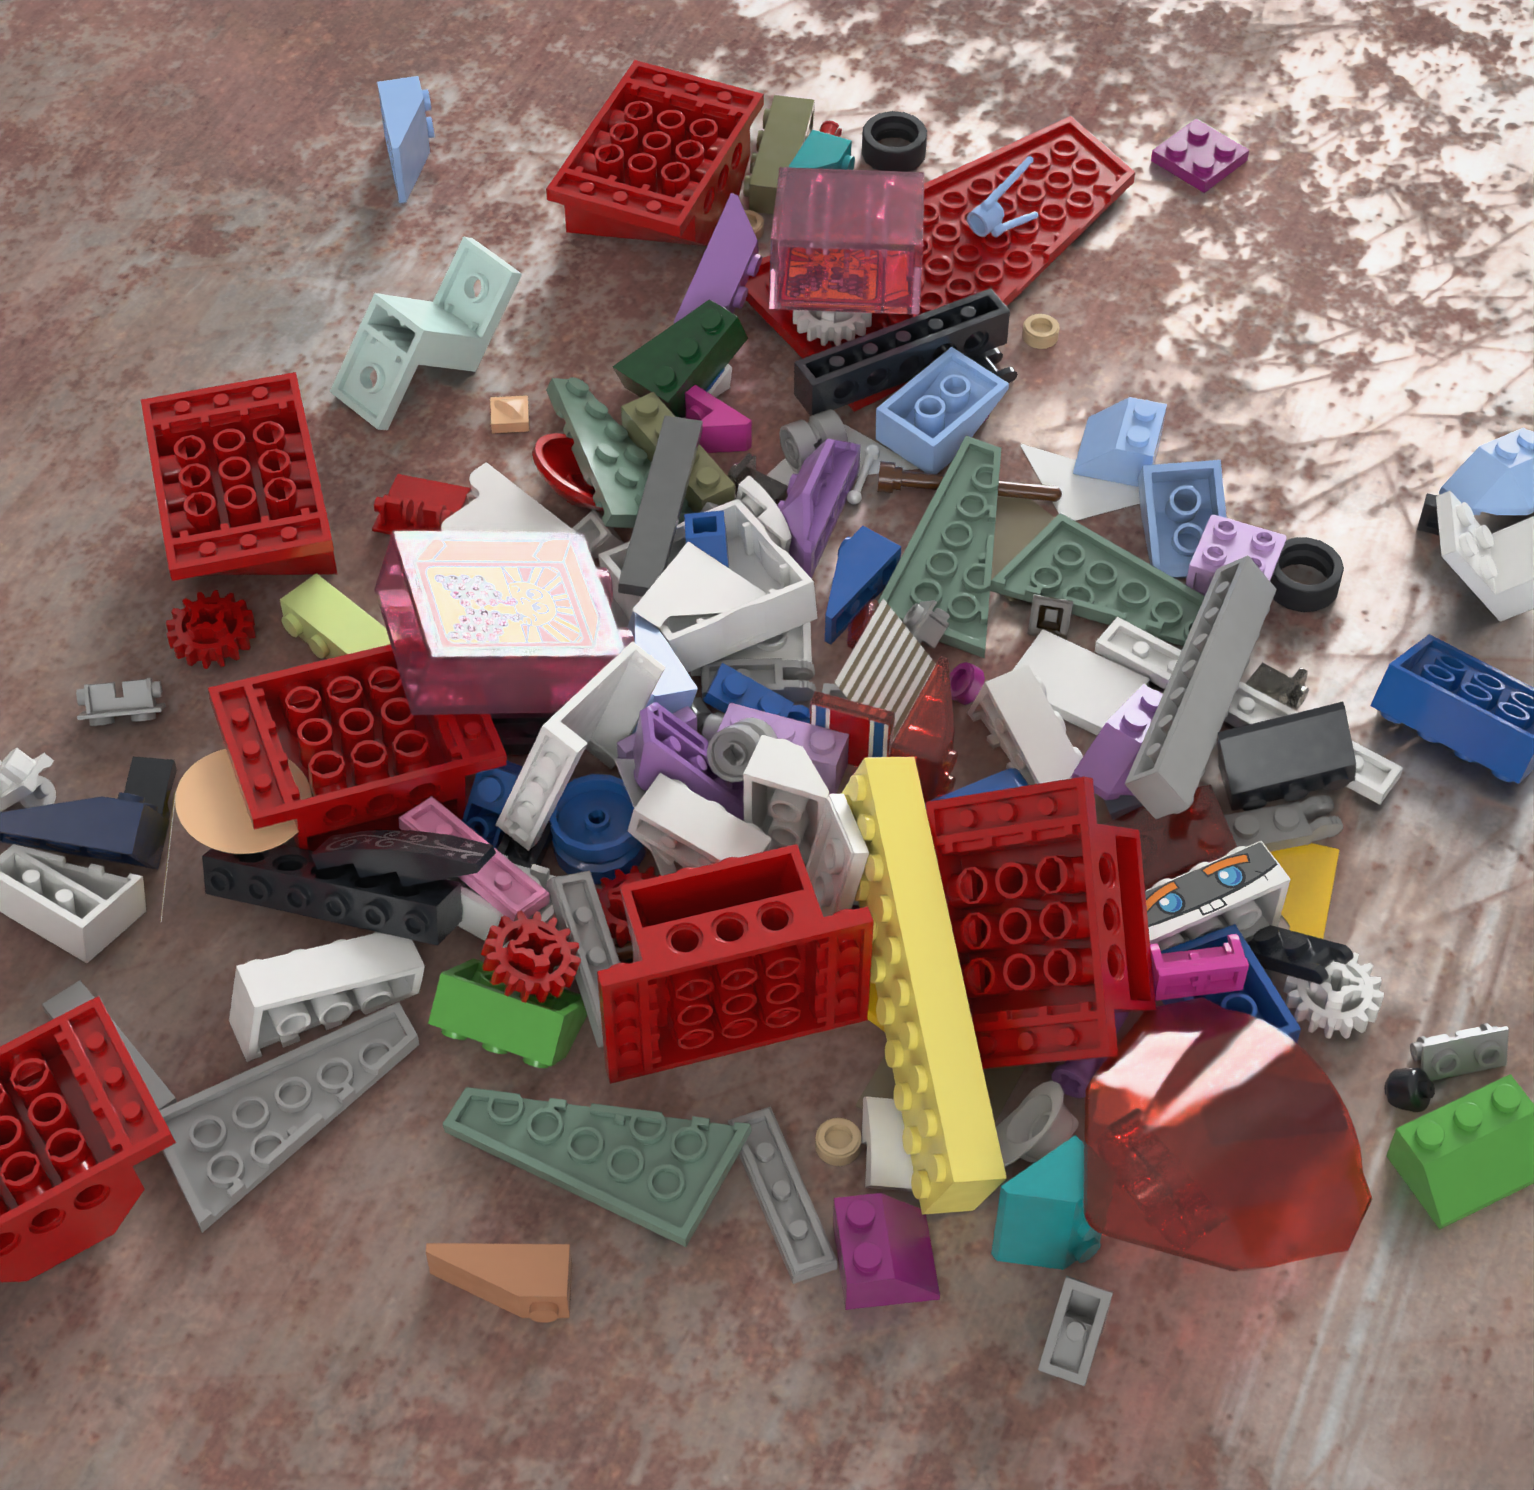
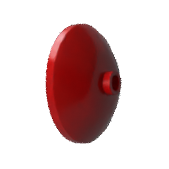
(561, 471)

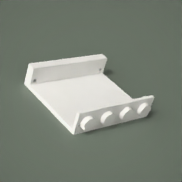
(591, 720)

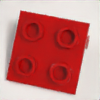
(417, 505)

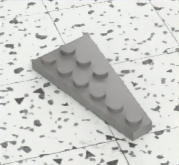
(260, 1118)

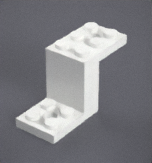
(1492, 565)

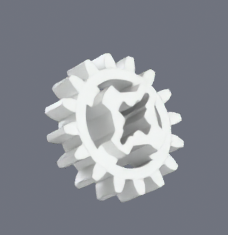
(831, 324)
(1339, 1003)

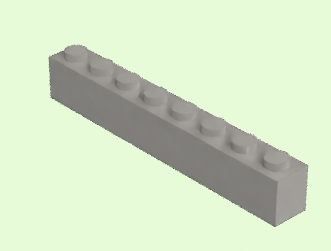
(1201, 689)

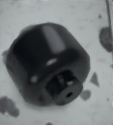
(1409, 1089)

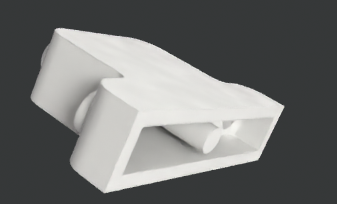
(501, 507)

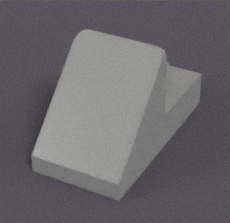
(1075, 1330)

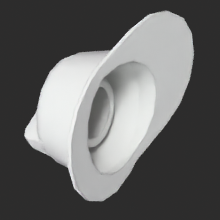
(1036, 1125)

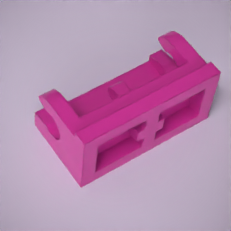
(1199, 970)

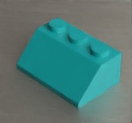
(1043, 1213)

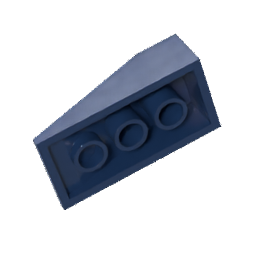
(95, 828)

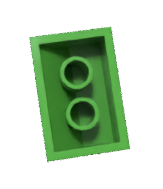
(475, 1009)
(1468, 1151)

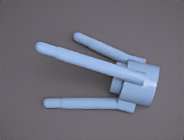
(989, 214)

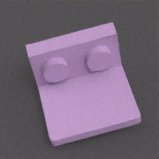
(1228, 541)

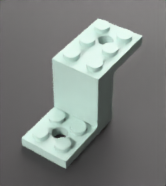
(413, 332)

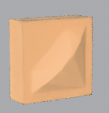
(509, 414)

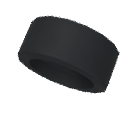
(894, 125)
(1314, 554)

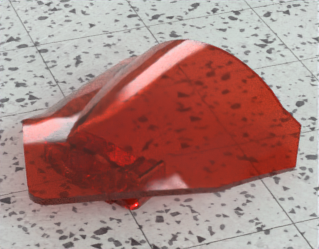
(1220, 1143)

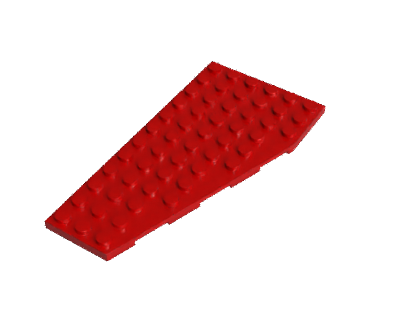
(1065, 184)

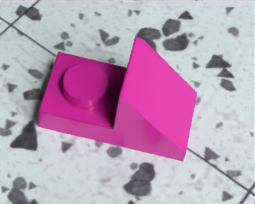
(722, 426)

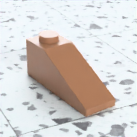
(516, 1277)

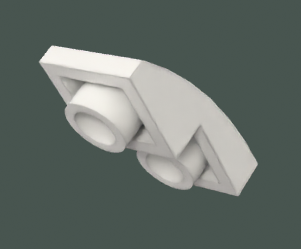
(766, 511)
(885, 1158)

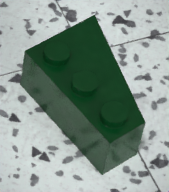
(683, 356)

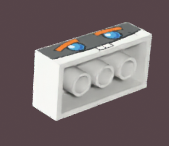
(1236, 889)

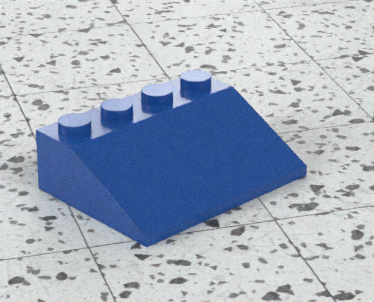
(1462, 705)

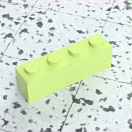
(329, 620)

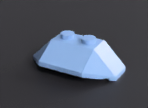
(1497, 476)

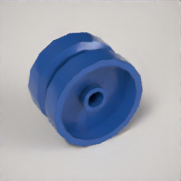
(593, 828)

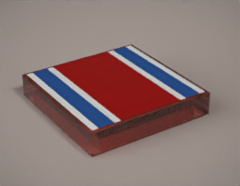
(868, 727)

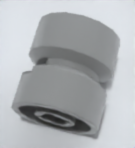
(803, 438)
(733, 747)

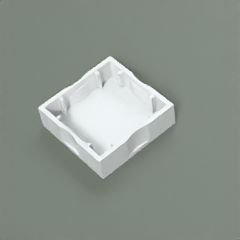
(757, 559)

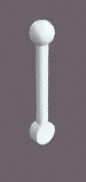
(872, 453)

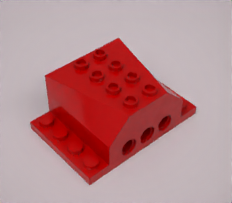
(658, 158)
(238, 481)
(352, 740)
(1044, 920)
(730, 965)
(70, 1139)

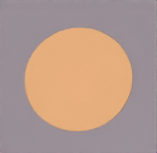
(215, 812)

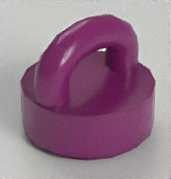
(966, 682)

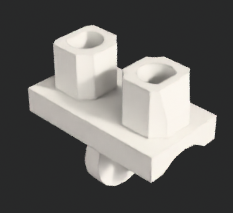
(21, 781)

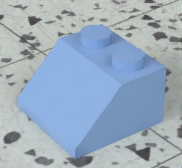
(1121, 441)

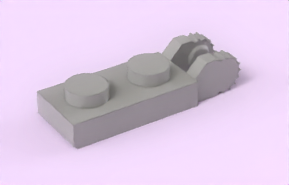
(770, 674)
(1285, 824)

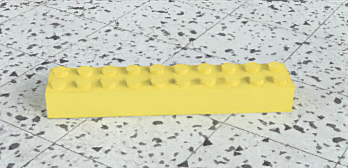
(922, 994)

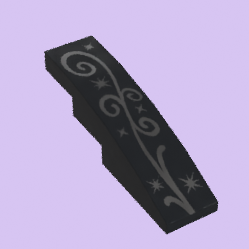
(412, 854)

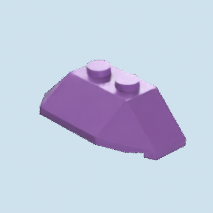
(726, 263)
(818, 498)
(1118, 744)
(680, 753)

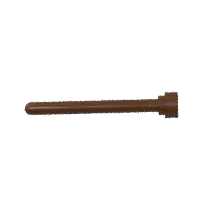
(894, 477)

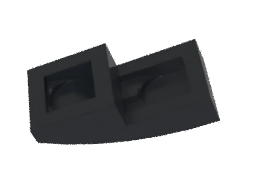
(152, 780)

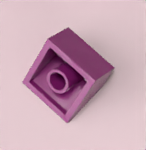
(883, 1252)

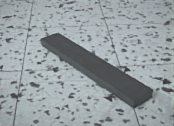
(660, 505)

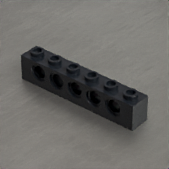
(899, 352)
(290, 882)

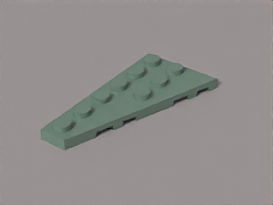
(603, 452)
(954, 549)
(1100, 580)
(617, 1157)

